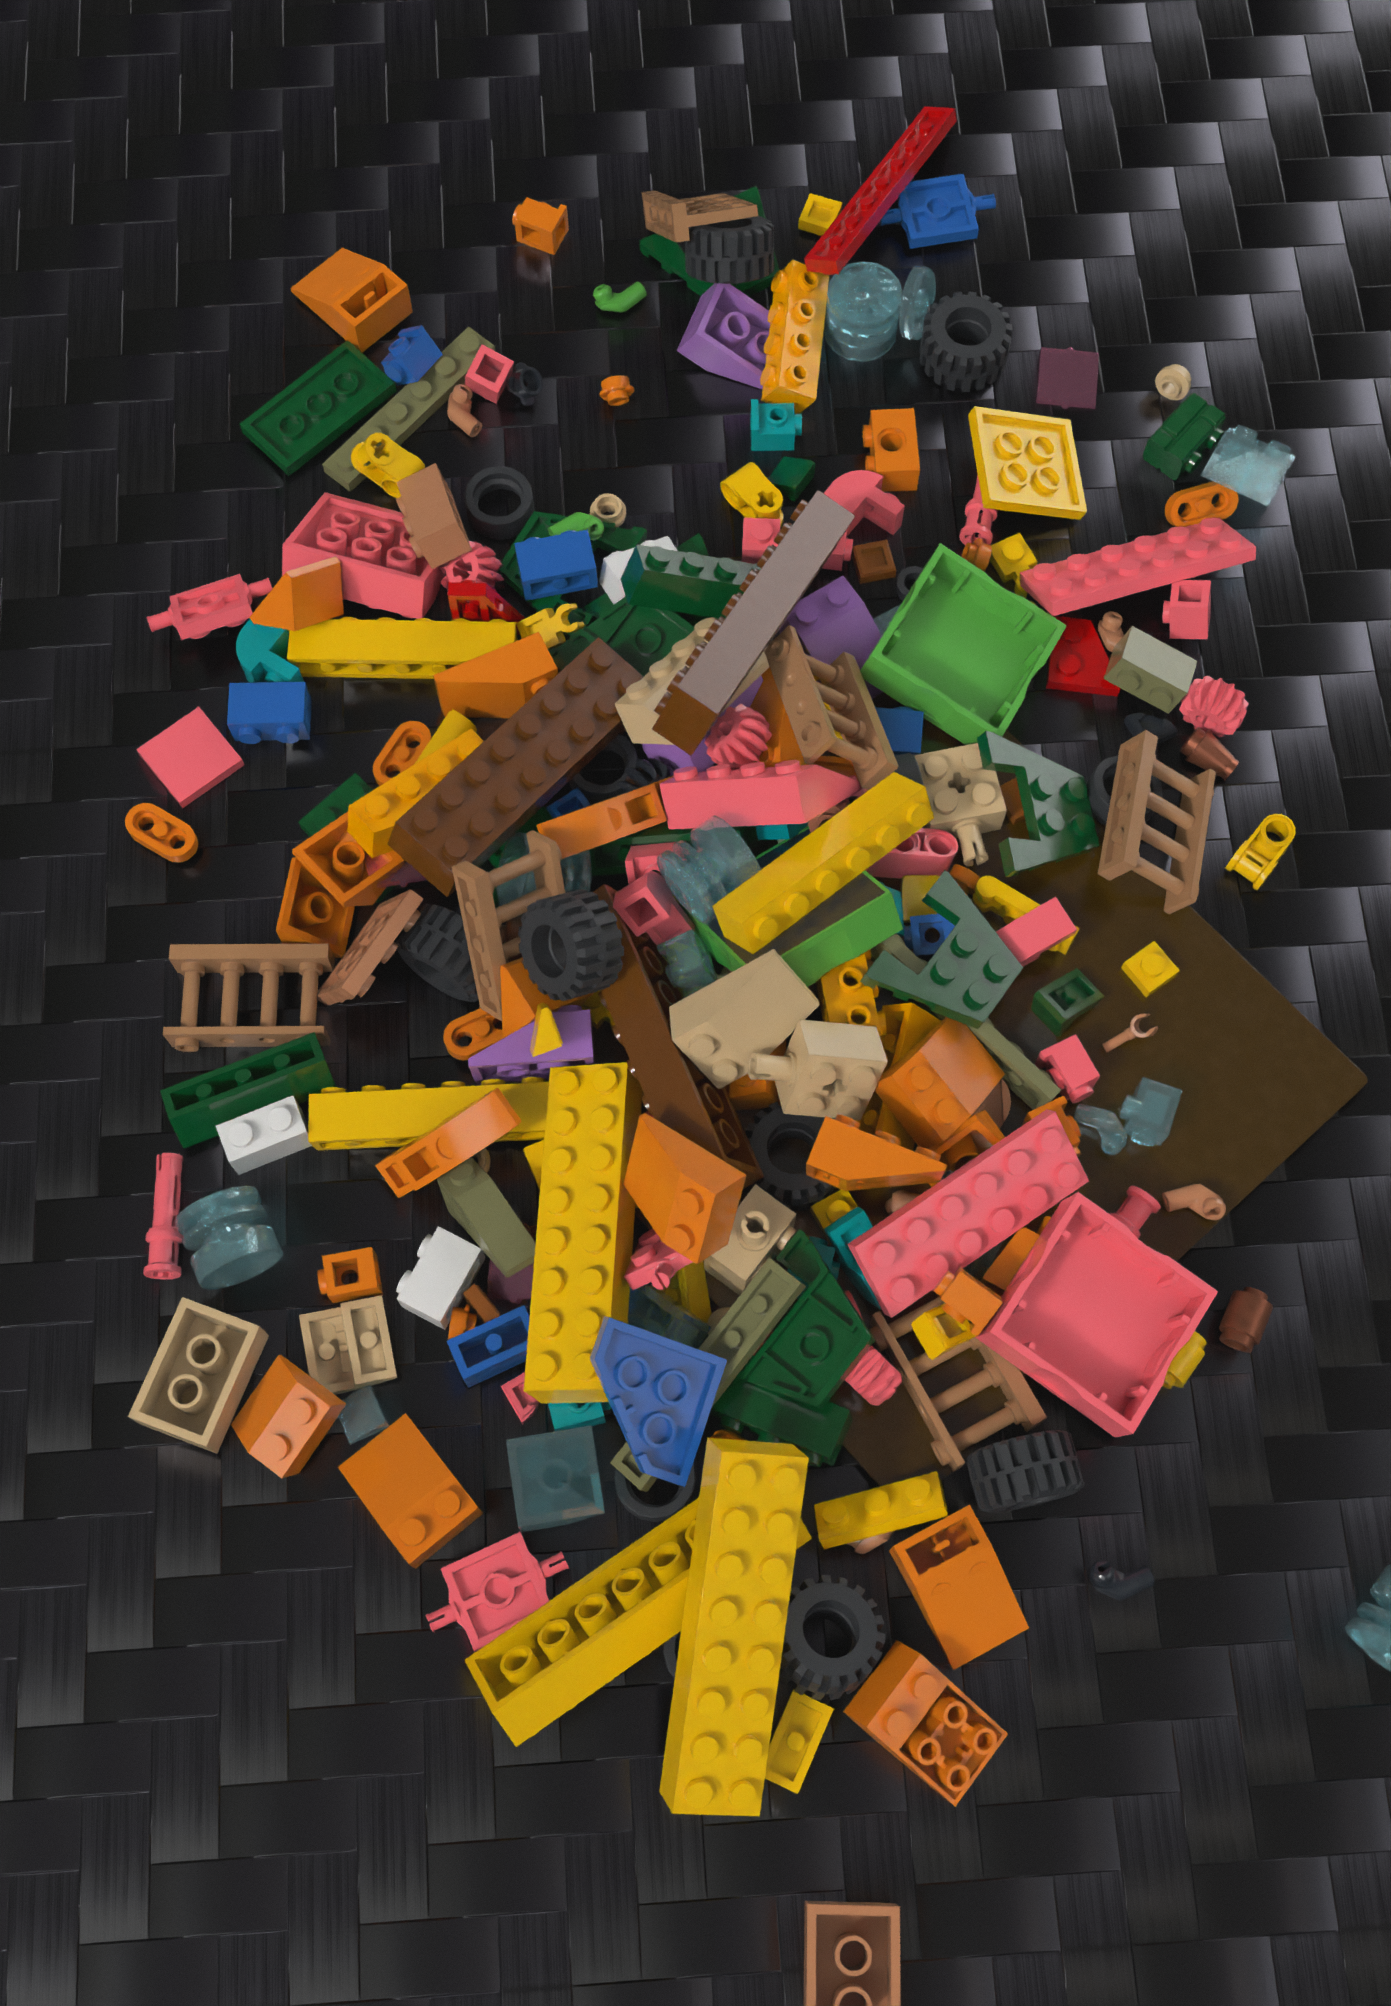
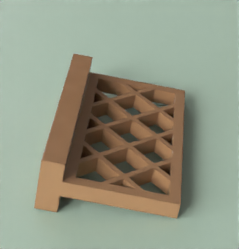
(673, 216)

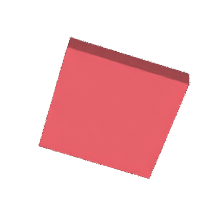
(190, 757)

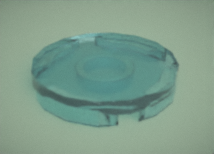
(916, 297)

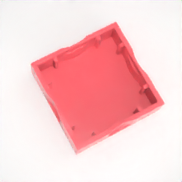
(1097, 1315)

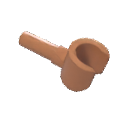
(1129, 1033)

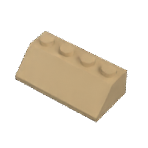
(642, 697)

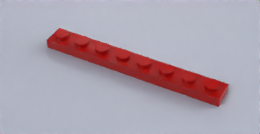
(880, 191)

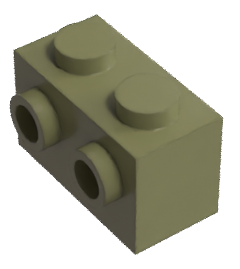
(1150, 669)

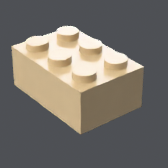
(199, 1375)

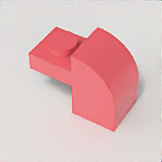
(862, 496)
(651, 908)

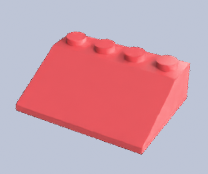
(373, 555)
(753, 794)

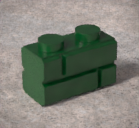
(1184, 436)

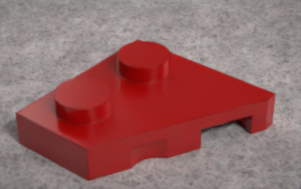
(479, 603)

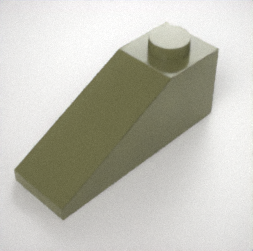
(487, 1217)

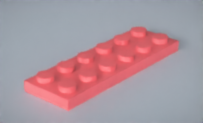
(1136, 566)
(968, 1212)

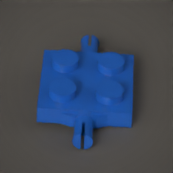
(938, 211)

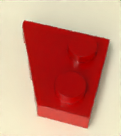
(1079, 660)

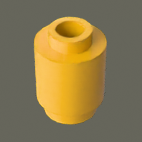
(1185, 1362)

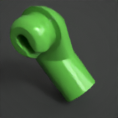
(618, 302)
(578, 522)

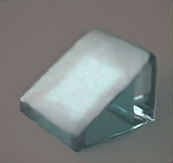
(362, 1415)

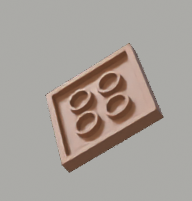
(371, 946)

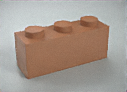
(432, 517)

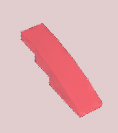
(1037, 931)

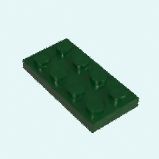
(318, 407)

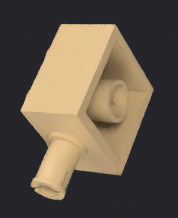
(962, 797)
(825, 1069)
(758, 1233)

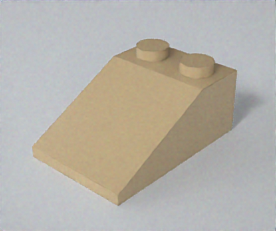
(740, 1016)

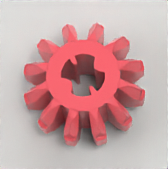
(474, 565)
(1214, 706)
(738, 737)
(874, 1377)

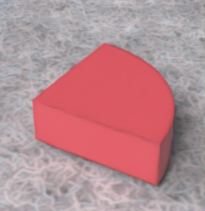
(522, 1403)

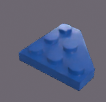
(657, 1394)

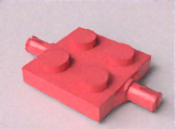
(210, 607)
(653, 1262)
(495, 1589)

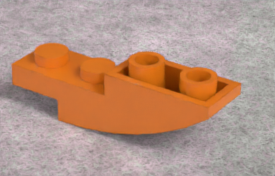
(606, 820)
(448, 1143)

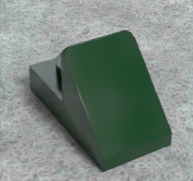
(1065, 1000)

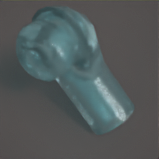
(1107, 1124)

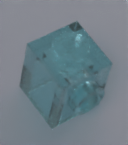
(1150, 1112)

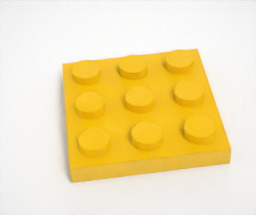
(1027, 463)

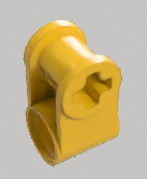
(388, 462)
(753, 493)
(1259, 854)

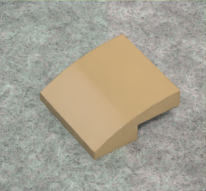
(348, 1345)

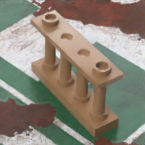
(850, 703)
(1127, 824)
(483, 920)
(232, 963)
(1019, 1409)

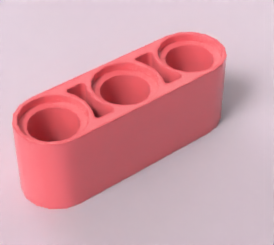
(921, 854)

